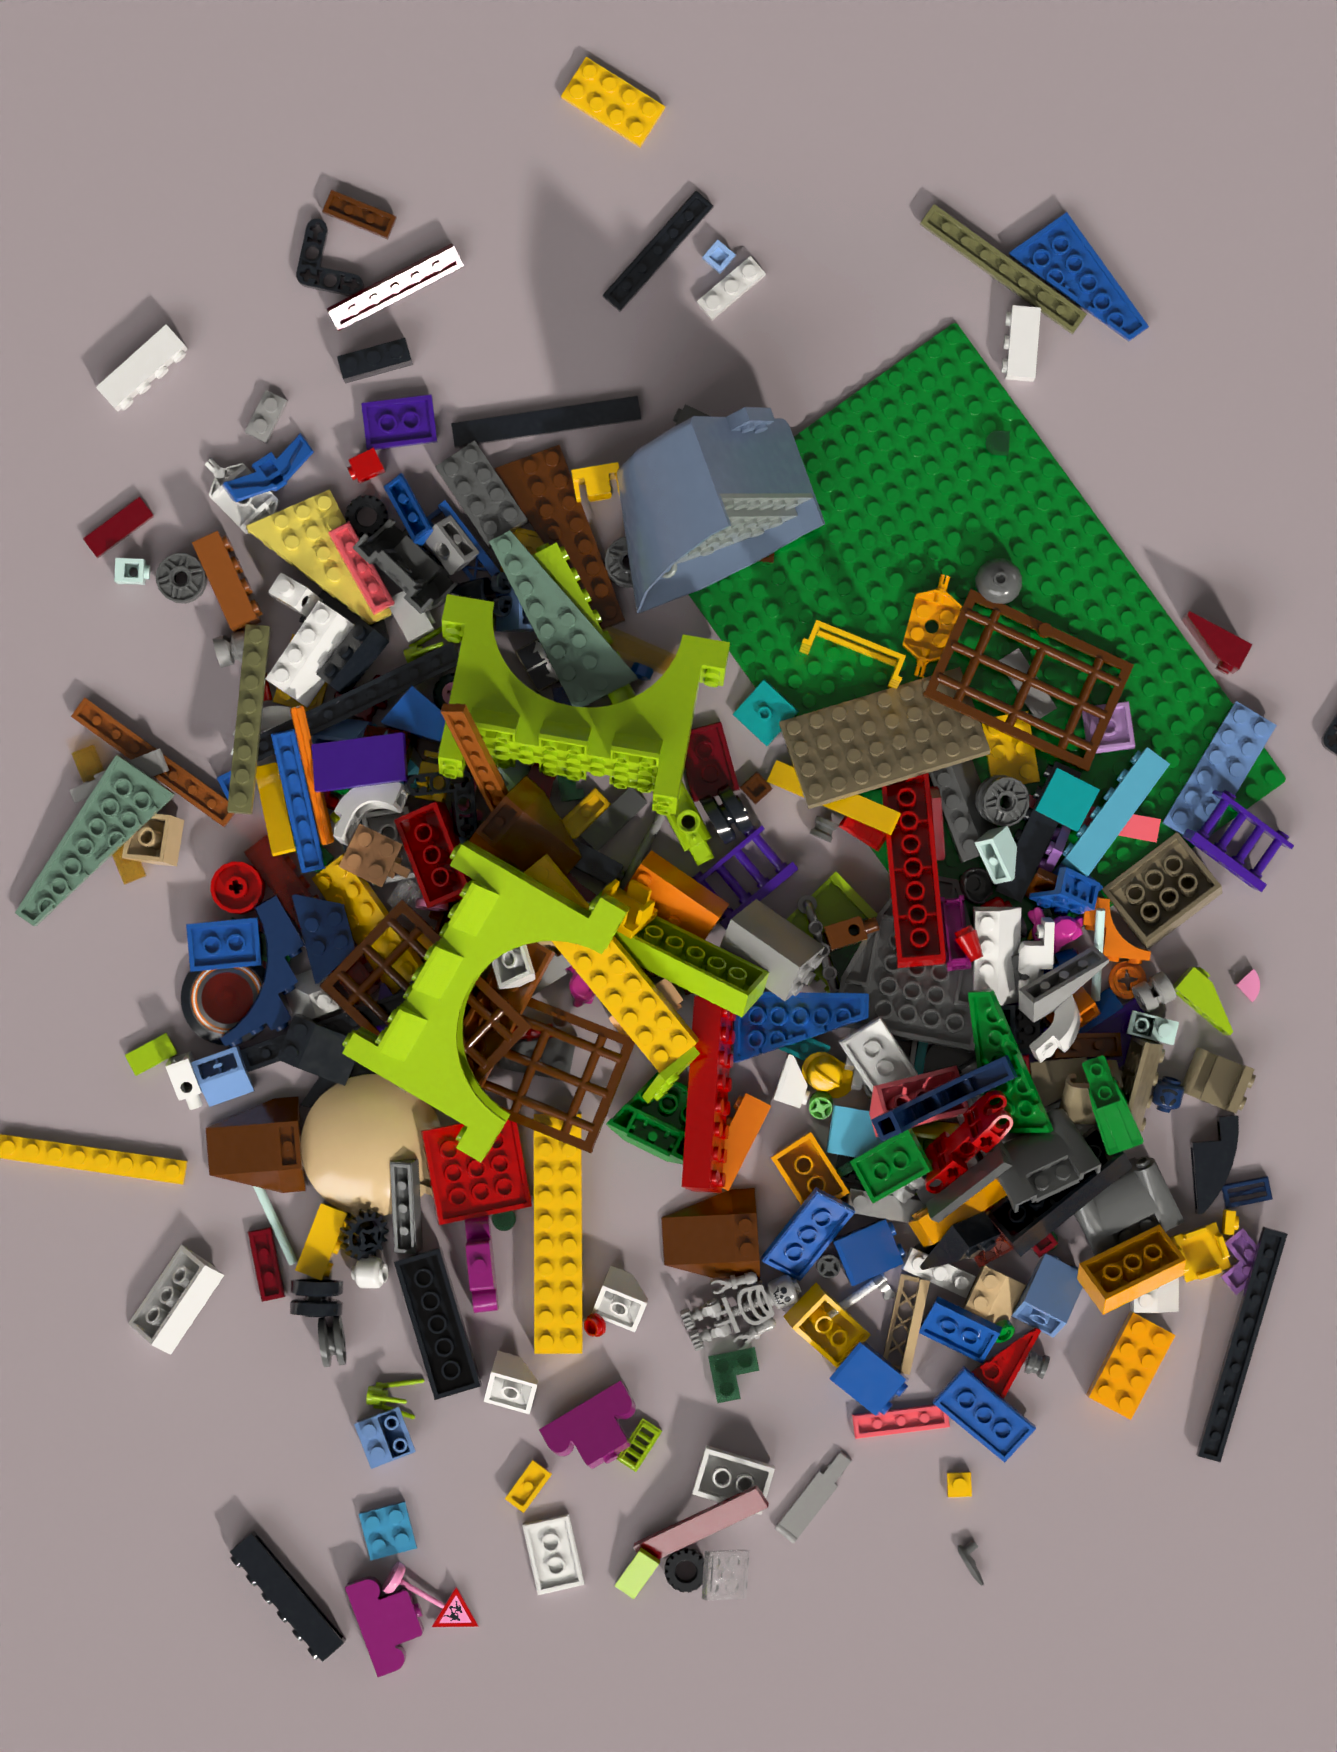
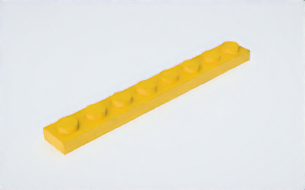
(93, 1159)

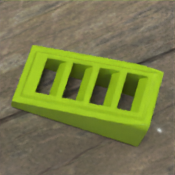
(646, 1449)

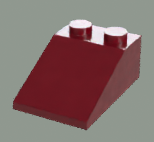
(1218, 644)

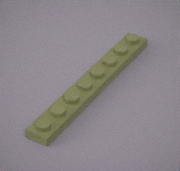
(1003, 269)
(248, 719)

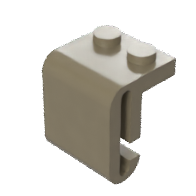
(1218, 1081)
(1077, 1100)

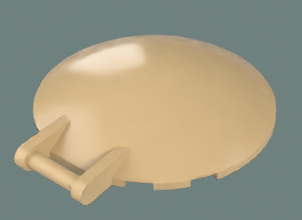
(355, 1136)

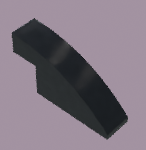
(1213, 1162)

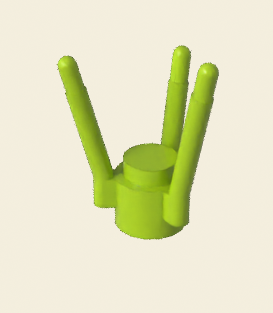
(416, 651)
(378, 1396)

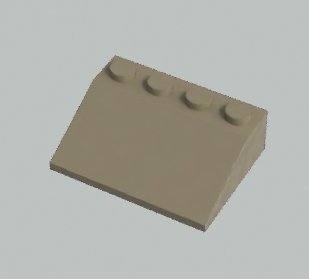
(1162, 890)
(1141, 1075)

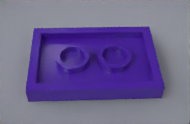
(399, 422)

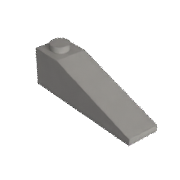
(1057, 985)
(886, 1208)

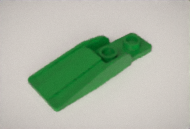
(1110, 1108)

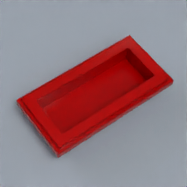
(863, 832)

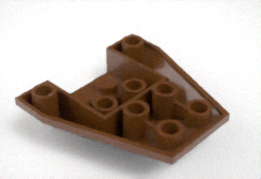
(527, 829)
(259, 1147)

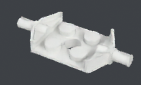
(242, 514)

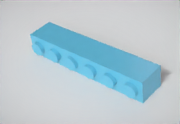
(1115, 812)

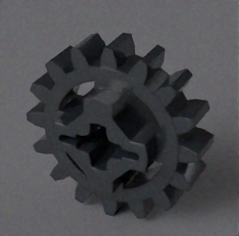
(354, 1241)

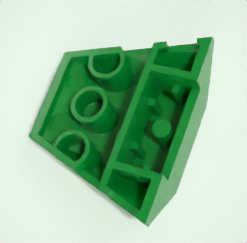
(655, 1125)

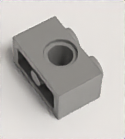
(451, 545)

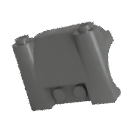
(408, 565)
(1045, 1161)
(1129, 1207)

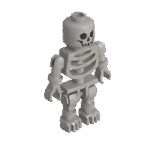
(780, 1292)

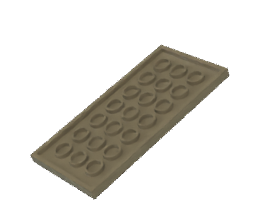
(879, 741)

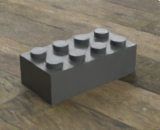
(481, 493)

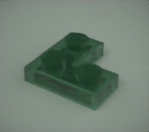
(725, 1368)

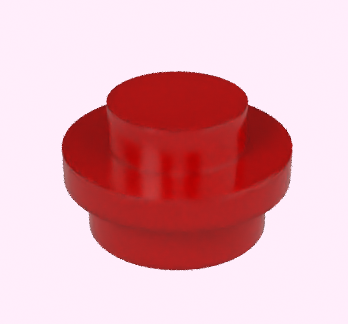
(595, 1325)

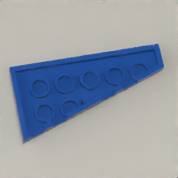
(1073, 268)
(779, 1023)

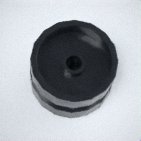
(727, 813)
(316, 1297)

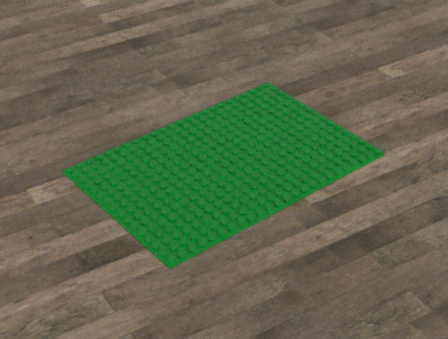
(922, 497)

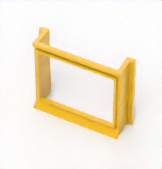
(816, 631)

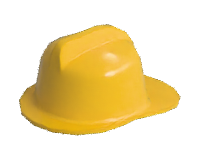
(827, 1074)

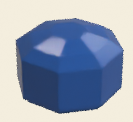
(642, 671)

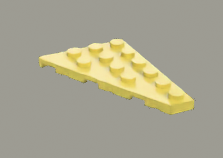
(303, 541)

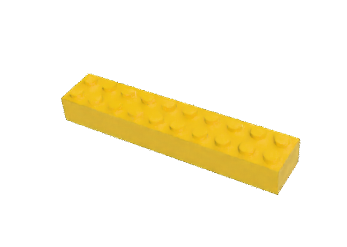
(621, 984)
(557, 1242)

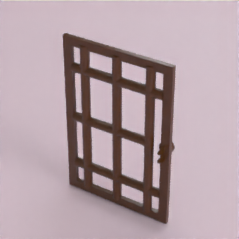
(1014, 712)
(385, 966)
(583, 1084)

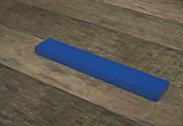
(297, 800)

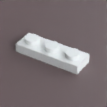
(731, 288)
(945, 1276)

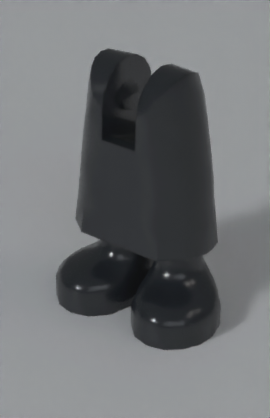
(483, 586)

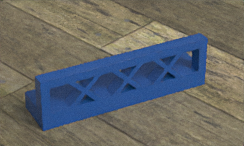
(484, 559)

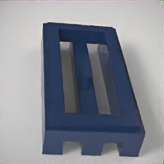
(1226, 1195)

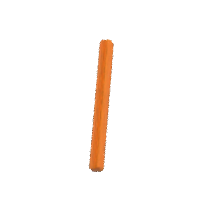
(317, 799)

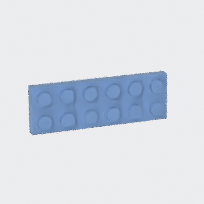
(1220, 768)

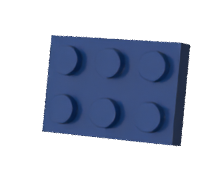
(224, 944)
(960, 1330)

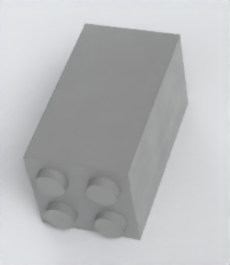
(774, 945)

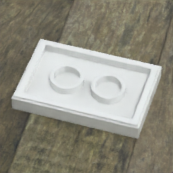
(877, 1054)
(553, 1554)

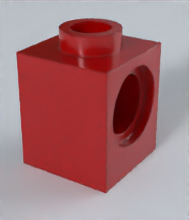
(365, 466)

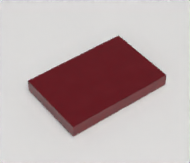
(709, 762)

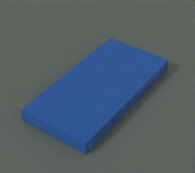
(808, 1234)
(984, 1414)

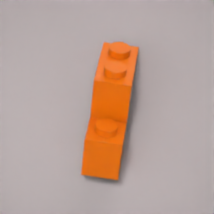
(1114, 944)

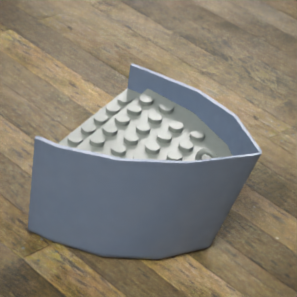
(712, 502)

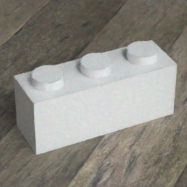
(1021, 343)

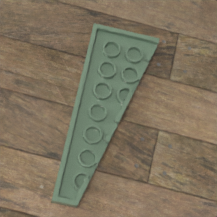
(574, 647)
(109, 818)

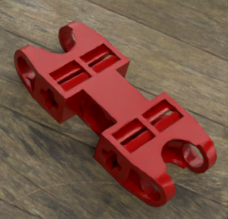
(976, 1133)

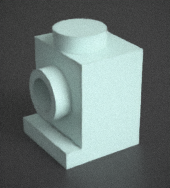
(125, 565)

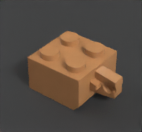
(373, 857)

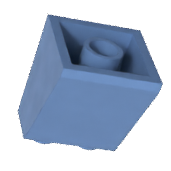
(1049, 1295)

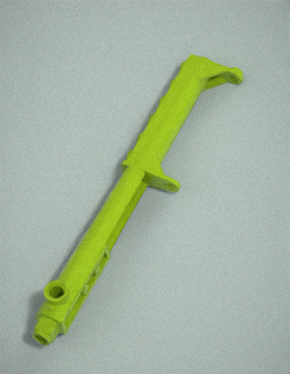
(554, 562)

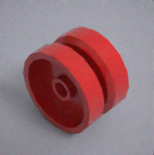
(224, 885)

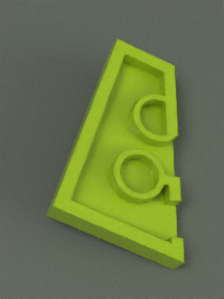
(668, 1076)

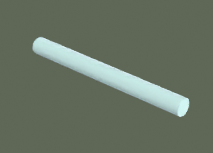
(1098, 943)
(276, 1225)

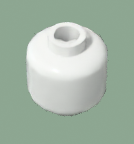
(370, 1272)

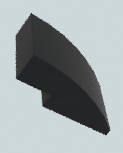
(1022, 1028)

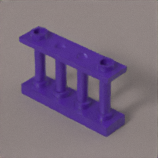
(1235, 863)
(765, 885)

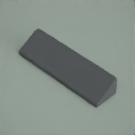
(968, 1184)
(406, 1206)

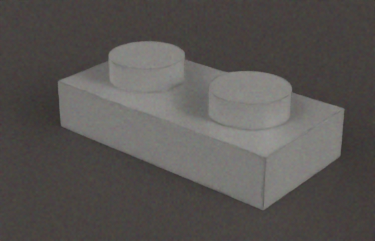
(266, 416)

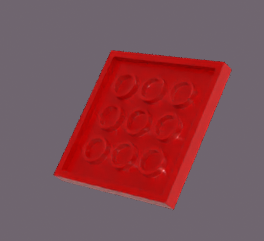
(473, 1188)

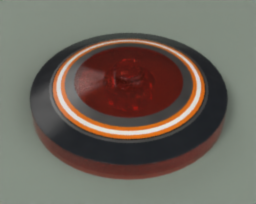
(219, 999)

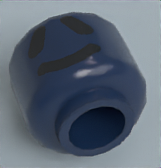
(1167, 1094)

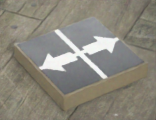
(537, 665)

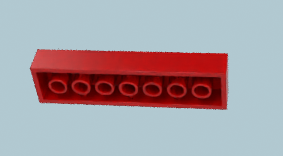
(914, 875)
(708, 1098)

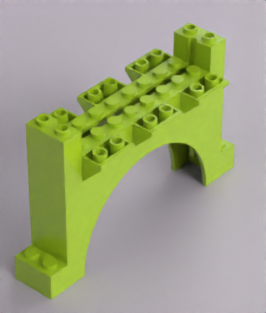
(633, 741)
(424, 1039)

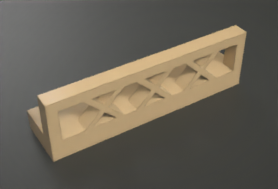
(914, 1325)

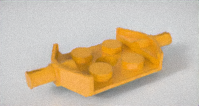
(928, 606)

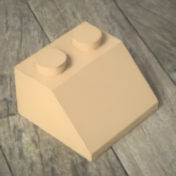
(156, 841)
(993, 1295)

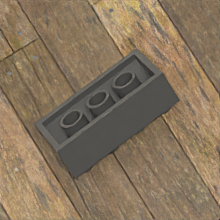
(958, 795)

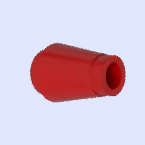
(969, 942)

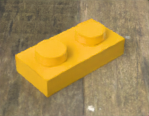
(528, 1486)

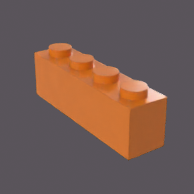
(742, 1133)

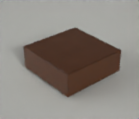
(756, 788)

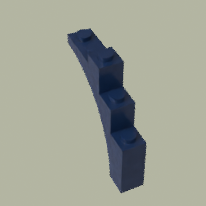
(268, 1008)
(943, 1097)

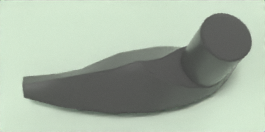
(970, 1563)

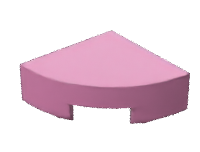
(1250, 985)

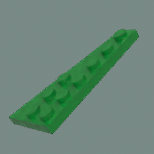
(994, 1040)

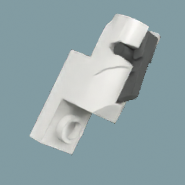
(1034, 955)

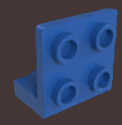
(1071, 895)

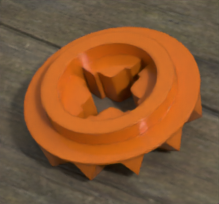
(1118, 972)

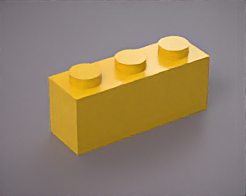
(322, 1242)

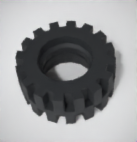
(366, 501)
(670, 1570)

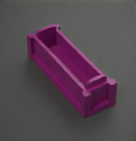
(954, 920)

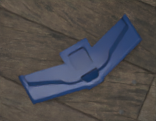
(270, 472)

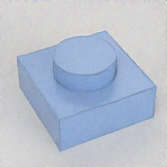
(718, 256)

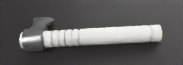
(877, 1282)

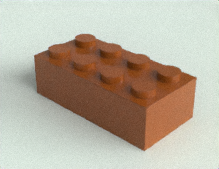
(225, 579)

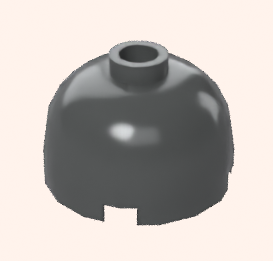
(998, 581)

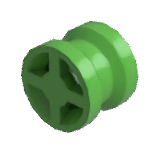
(821, 1110)

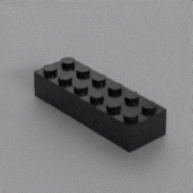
(1039, 1219)
(438, 1323)

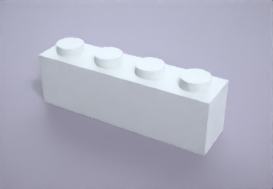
(142, 368)

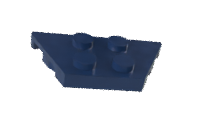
(325, 933)

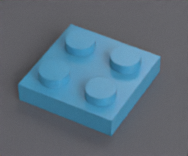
(388, 1530)

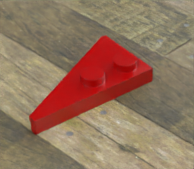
(1004, 1366)

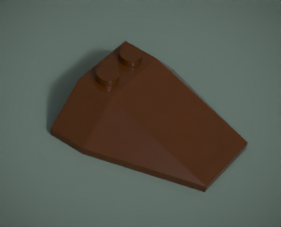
(714, 1236)

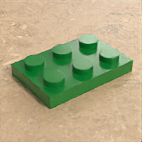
(891, 1165)

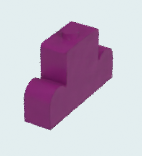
(481, 1264)
(593, 1427)
(384, 1622)

